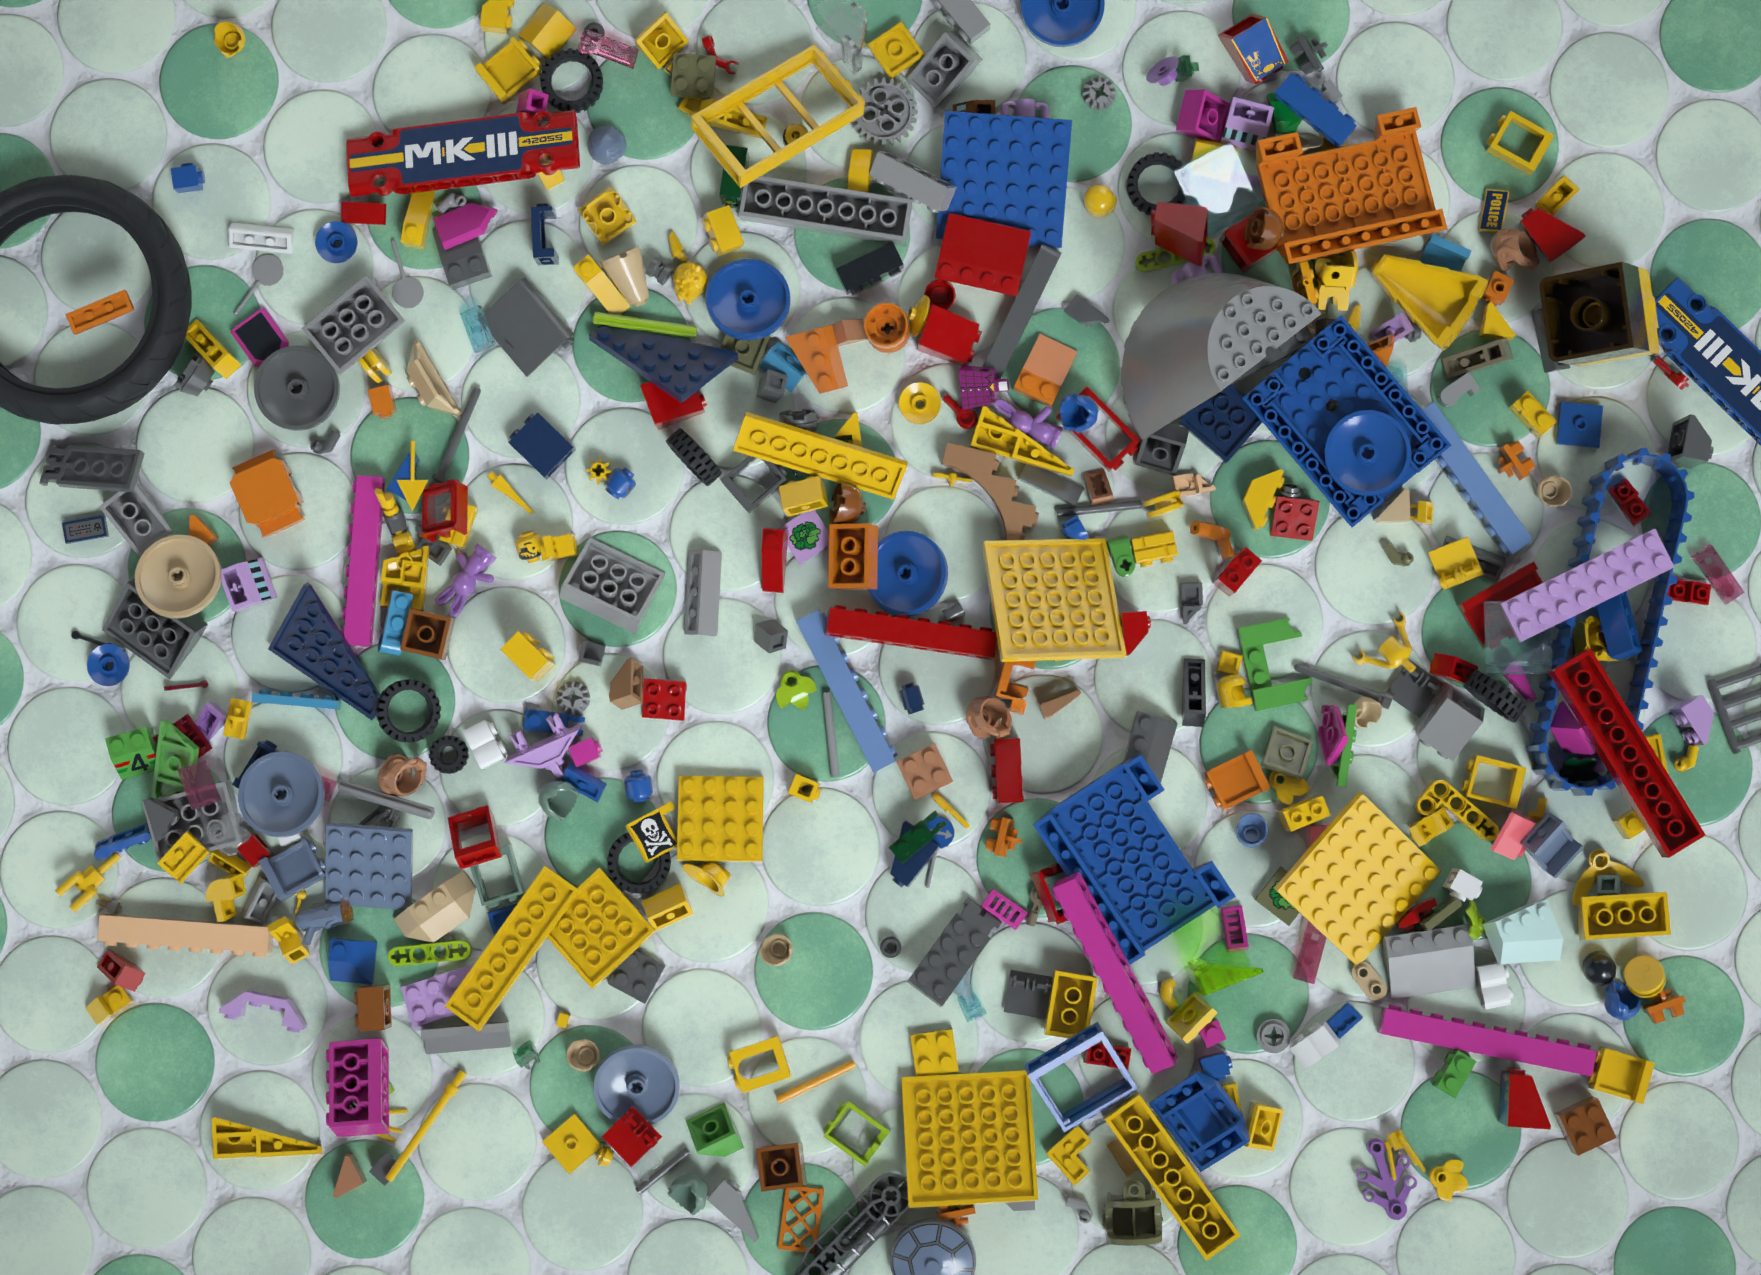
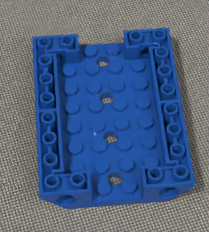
(1354, 377)

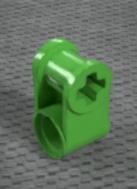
(1120, 552)

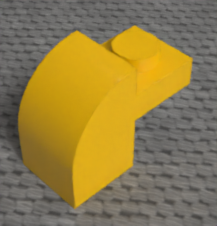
(558, 547)
(1430, 826)
(222, 894)
(289, 939)

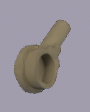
(1035, 908)

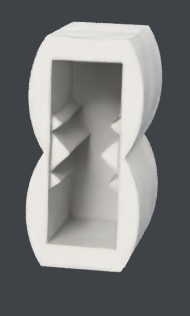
(485, 744)
(1493, 985)
(1315, 1044)

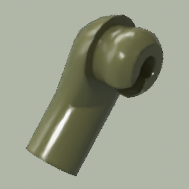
(1398, 558)

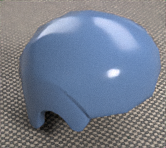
(1252, 830)

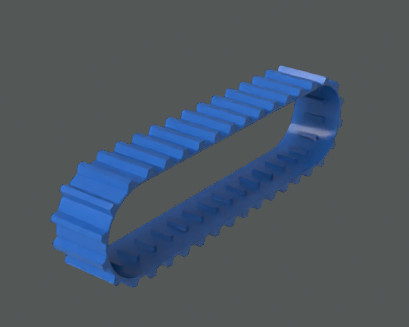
(1679, 497)

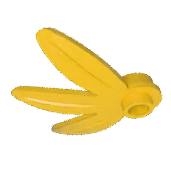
(1603, 867)

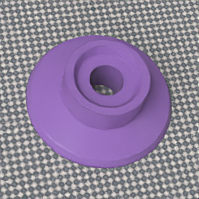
(1163, 71)

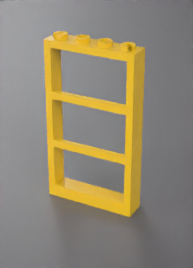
(774, 77)

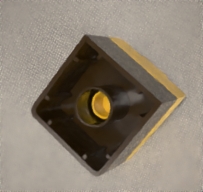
(1599, 315)

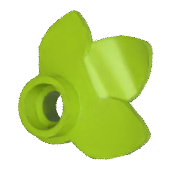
(795, 693)
(1475, 921)

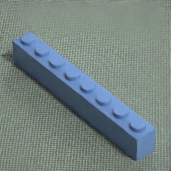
(1478, 488)
(846, 692)

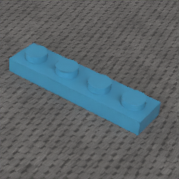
(305, 700)

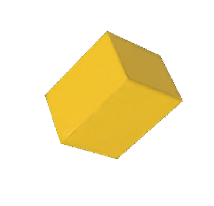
(563, 1020)

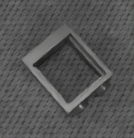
(727, 481)

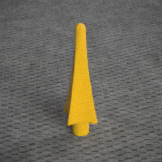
(501, 484)

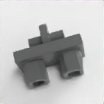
(1303, 46)

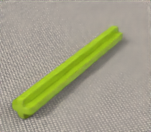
(645, 324)

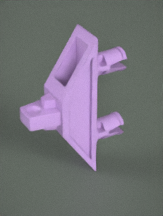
(547, 752)

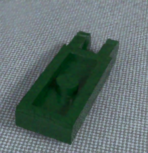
(915, 838)

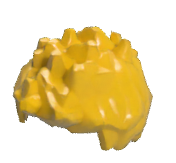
(689, 281)

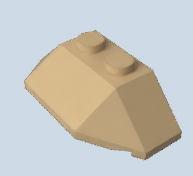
(429, 382)
(438, 910)

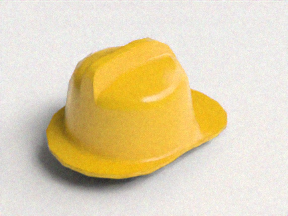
(709, 875)

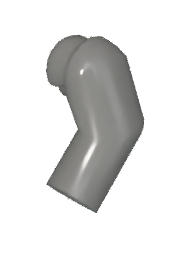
(451, 200)
(1082, 1207)

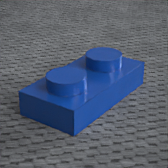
(584, 782)

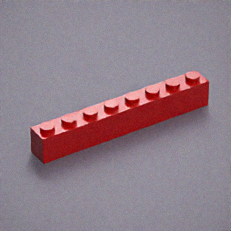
(910, 633)

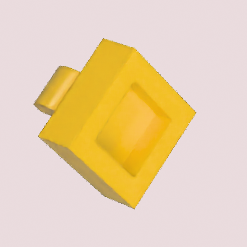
(1425, 512)

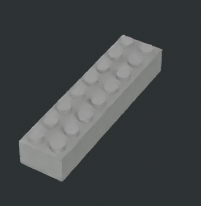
(826, 210)

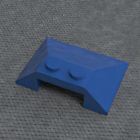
(1202, 1119)

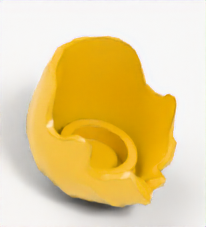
(229, 38)

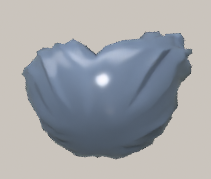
(606, 144)

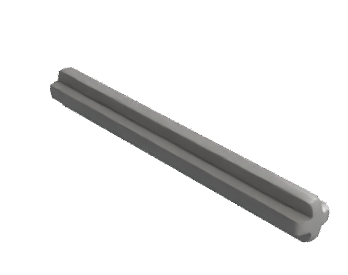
(386, 799)

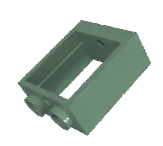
(512, 896)

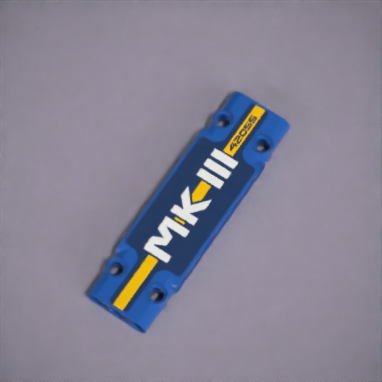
(1712, 354)

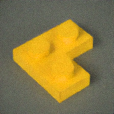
(1065, 1154)

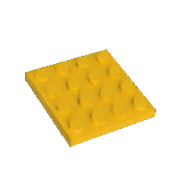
(720, 819)
(599, 929)

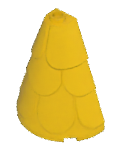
(1430, 295)

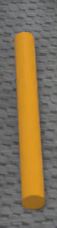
(816, 1081)

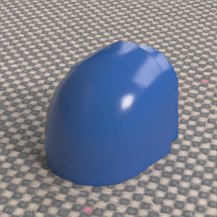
(1074, 529)

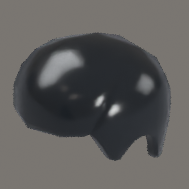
(1599, 968)

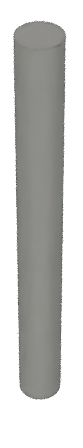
(831, 738)

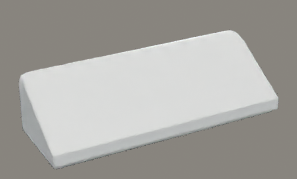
(261, 238)

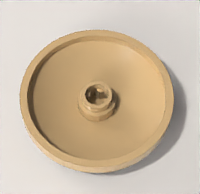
(178, 576)

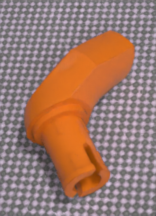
(1215, 533)

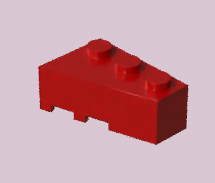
(1007, 770)

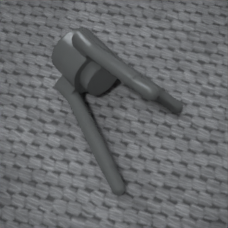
(385, 813)

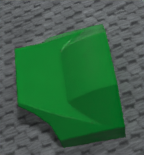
(1283, 118)

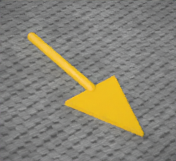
(412, 488)

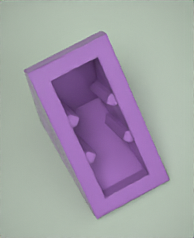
(211, 720)

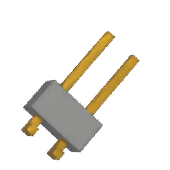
(113, 906)

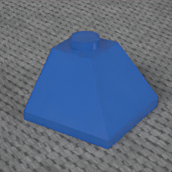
(352, 960)

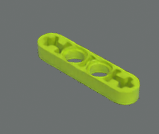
(1175, 260)
(430, 956)

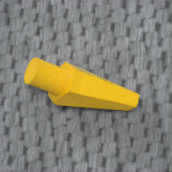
(676, 248)
(1354, 318)

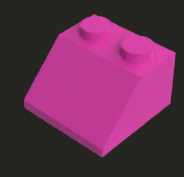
(1202, 115)

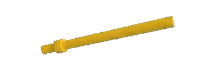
(450, 1090)

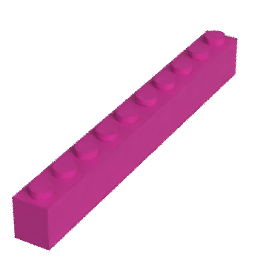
(1115, 973)
(1487, 1041)

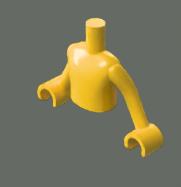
(1392, 650)

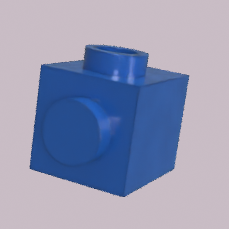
(187, 178)
(1216, 1065)

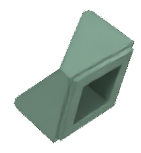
(1608, 885)

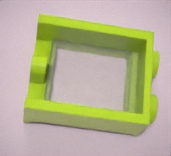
(856, 1132)

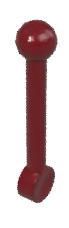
(203, 684)

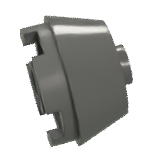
(195, 376)
(802, 419)

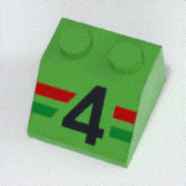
(133, 752)

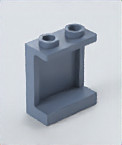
(1551, 845)
(294, 869)

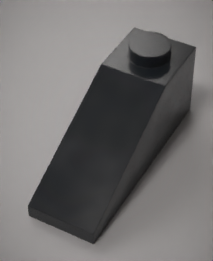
(1193, 693)

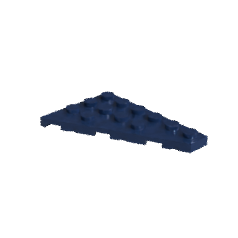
(667, 362)
(319, 650)

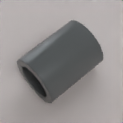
(953, 612)

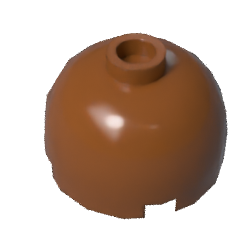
(1264, 229)
(847, 504)

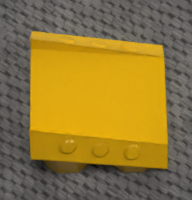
(607, 215)
(1588, 635)

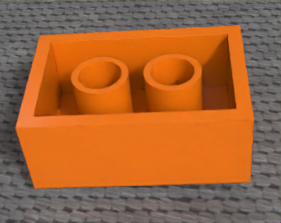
(853, 556)

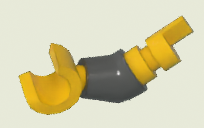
(395, 522)

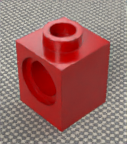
(254, 850)

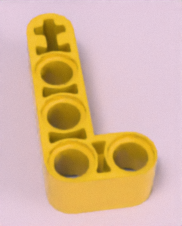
(1460, 813)

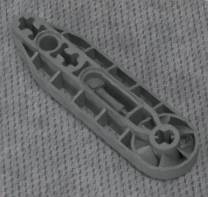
(840, 1243)

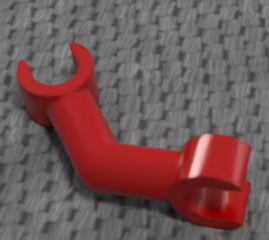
(708, 44)

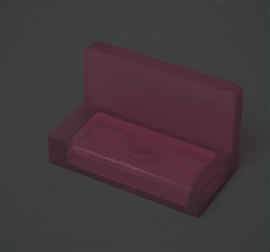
(199, 785)

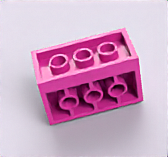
(358, 1087)

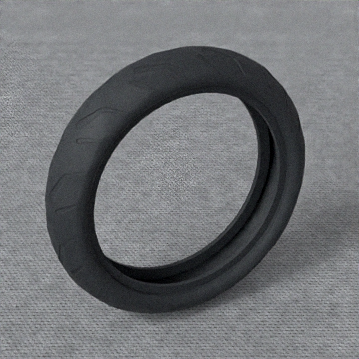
(169, 310)

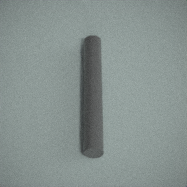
(663, 1171)

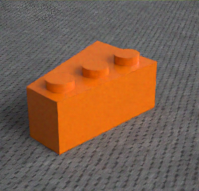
(820, 358)

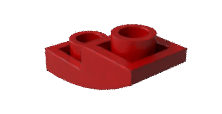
(363, 213)
(1628, 502)
(1690, 592)
(1411, 916)
(1100, 1056)

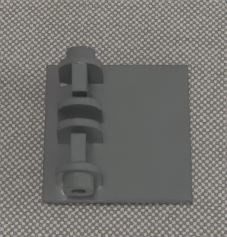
(1415, 689)
(1028, 994)

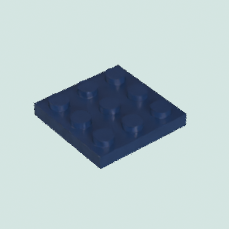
(1222, 422)

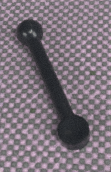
(76, 635)

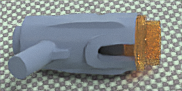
(322, 916)

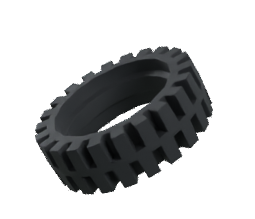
(574, 56)
(1143, 163)
(693, 457)
(1494, 696)
(428, 726)
(624, 883)

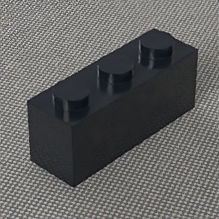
(870, 269)

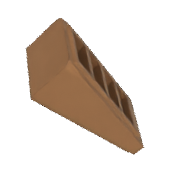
(1053, 705)

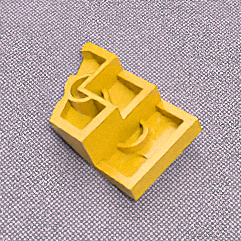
(407, 575)

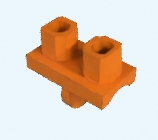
(1509, 453)
(1006, 838)
(1655, 1009)
(946, 1212)

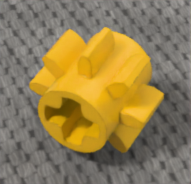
(595, 466)

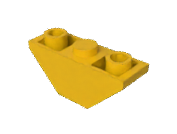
(1261, 496)

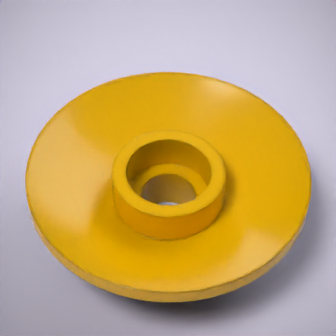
(918, 315)
(920, 392)

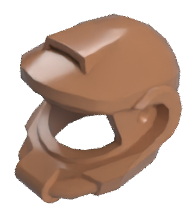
(1506, 249)
(984, 717)
(396, 777)

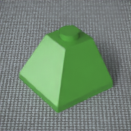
(715, 1132)

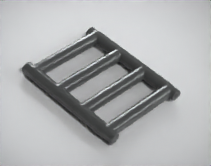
(1721, 706)

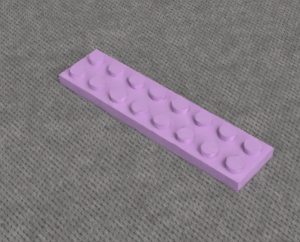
(1586, 585)

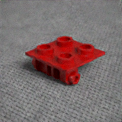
(1294, 518)
(664, 699)
(632, 1136)

